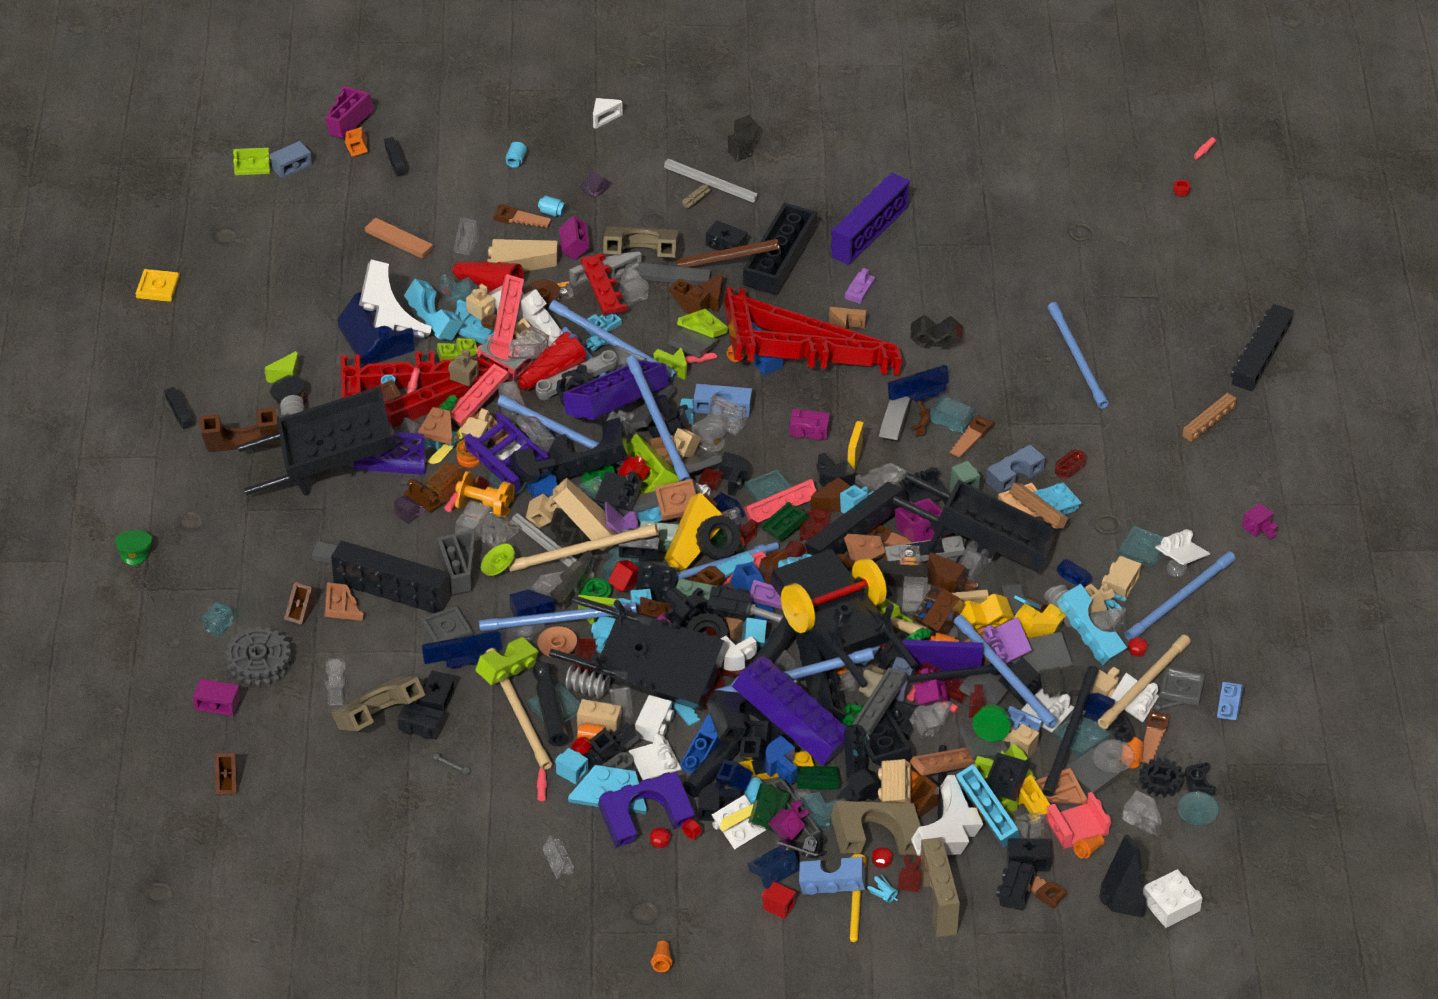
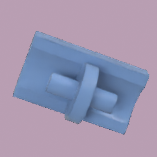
(1230, 701)
(1020, 717)

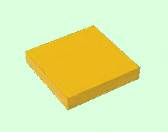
(157, 285)
(855, 445)

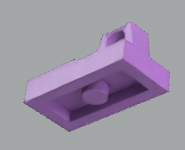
(860, 286)
(765, 594)

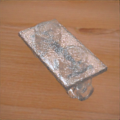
(557, 857)

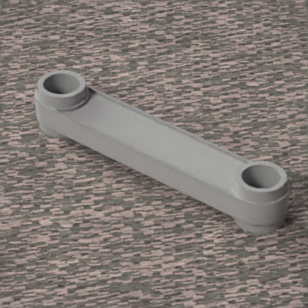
(605, 362)

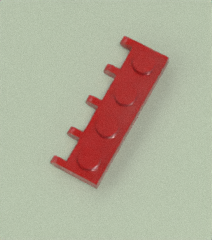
(602, 284)

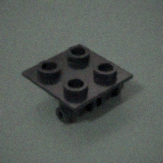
(619, 490)
(917, 493)
(656, 578)
(1027, 675)
(811, 847)

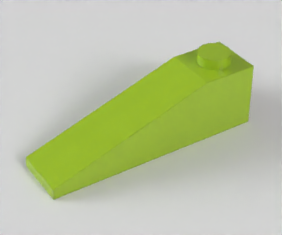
(660, 472)

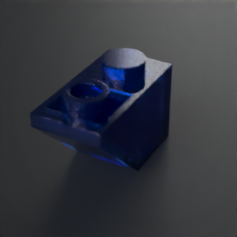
(531, 603)
(734, 775)

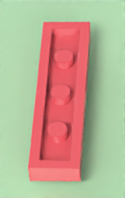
(507, 310)
(478, 394)
(770, 505)

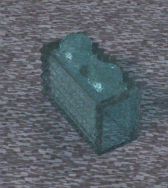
(951, 414)

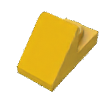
(1032, 796)

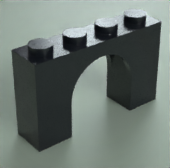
(609, 451)
(726, 716)

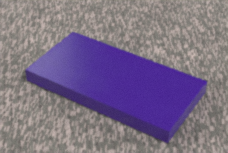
(945, 654)

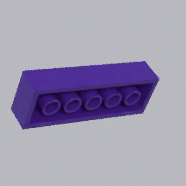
(870, 218)
(613, 390)
(791, 709)

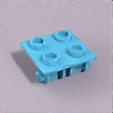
(1060, 498)

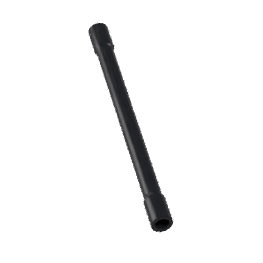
(1053, 778)

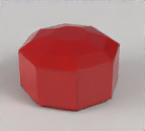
(1181, 187)
(1137, 646)
(581, 745)
(691, 829)
(659, 837)
(882, 857)

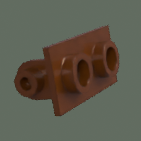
(422, 496)
(652, 608)

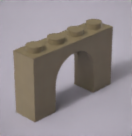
(620, 238)
(358, 712)
(897, 817)
(938, 875)

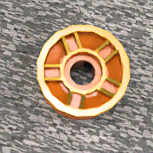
(464, 457)

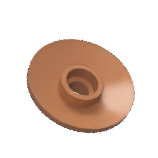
(557, 638)

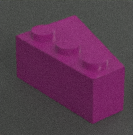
(349, 110)

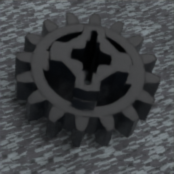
(1161, 777)

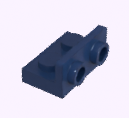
(774, 865)

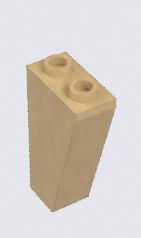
(527, 253)
(582, 510)

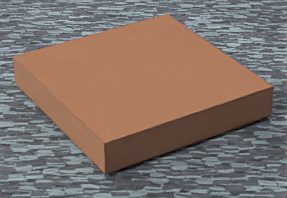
(674, 498)

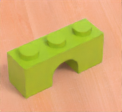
(497, 668)

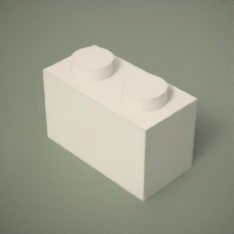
(654, 718)

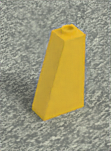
(683, 545)

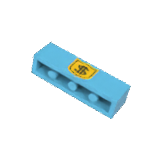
(987, 805)

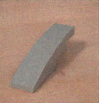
(616, 262)
(894, 418)

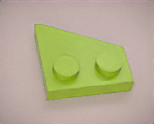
(703, 323)

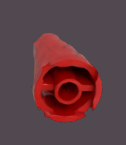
(487, 273)
(557, 358)

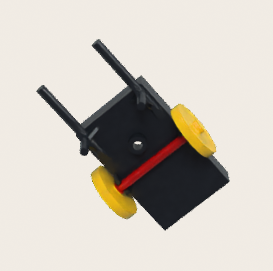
(837, 606)

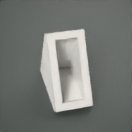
(606, 111)

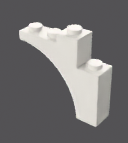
(379, 296)
(533, 311)
(956, 822)

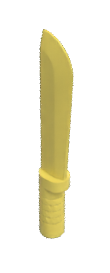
(444, 450)
(735, 818)

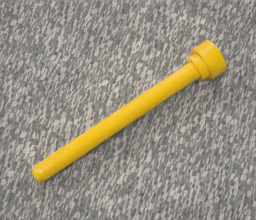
(855, 908)

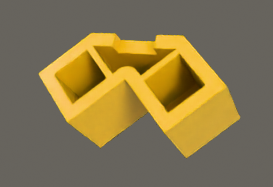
(993, 612)
(1038, 623)

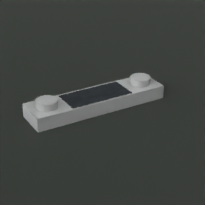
(945, 548)

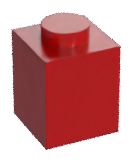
(634, 464)
(624, 576)
(778, 900)

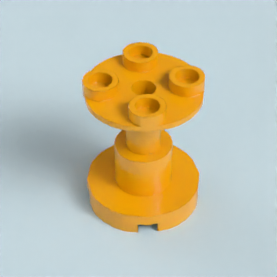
(495, 498)

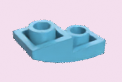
(609, 321)

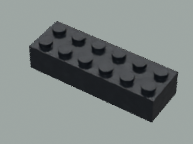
(793, 229)
(390, 577)

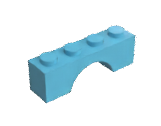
(422, 298)
(1103, 644)

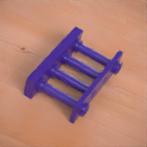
(487, 456)

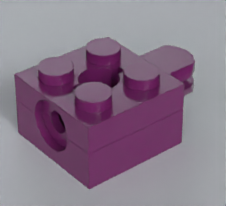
(915, 526)

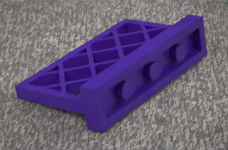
(400, 462)

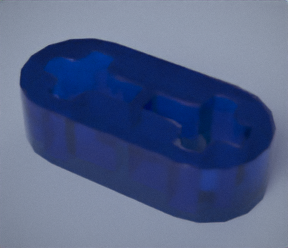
(1074, 573)

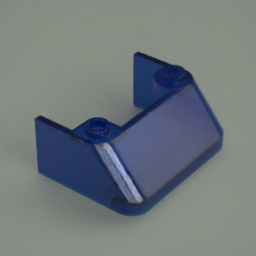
(370, 342)

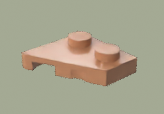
(437, 426)
(864, 546)
(1067, 790)

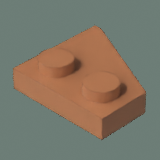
(341, 603)

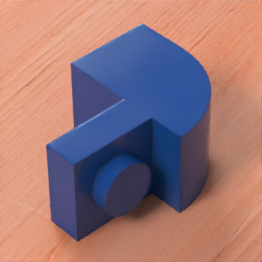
(779, 760)

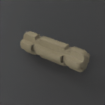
(697, 195)

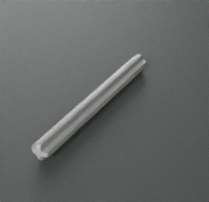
(711, 180)
(543, 539)

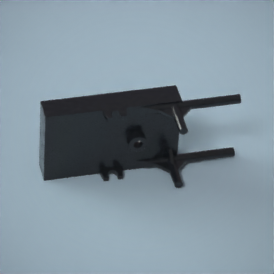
(329, 437)
(987, 522)
(672, 662)

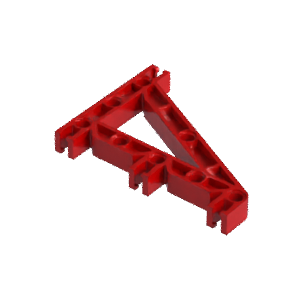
(801, 336)
(432, 377)

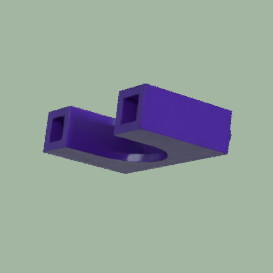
(665, 790)

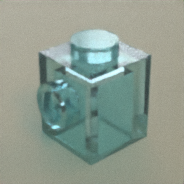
(217, 619)

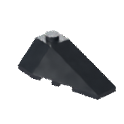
(887, 742)
(1123, 882)

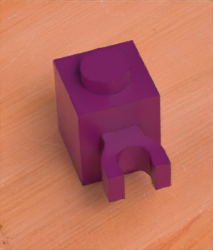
(1259, 520)
(930, 691)
(788, 822)

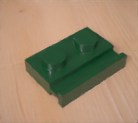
(784, 521)
(817, 777)
(767, 805)

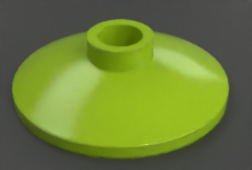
(497, 559)

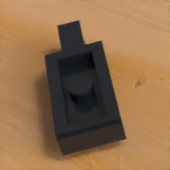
(889, 654)

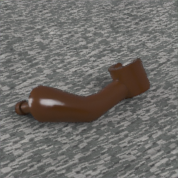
(920, 428)

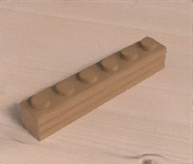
(1209, 417)
(1038, 505)

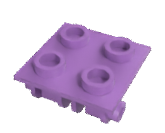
(616, 521)
(1007, 640)

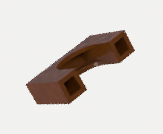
(221, 437)

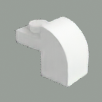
(738, 654)

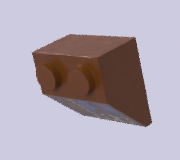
(939, 610)

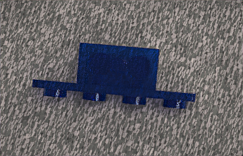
(920, 384)
(461, 650)

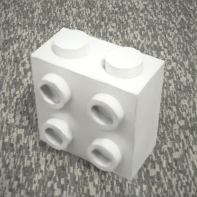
(1172, 898)

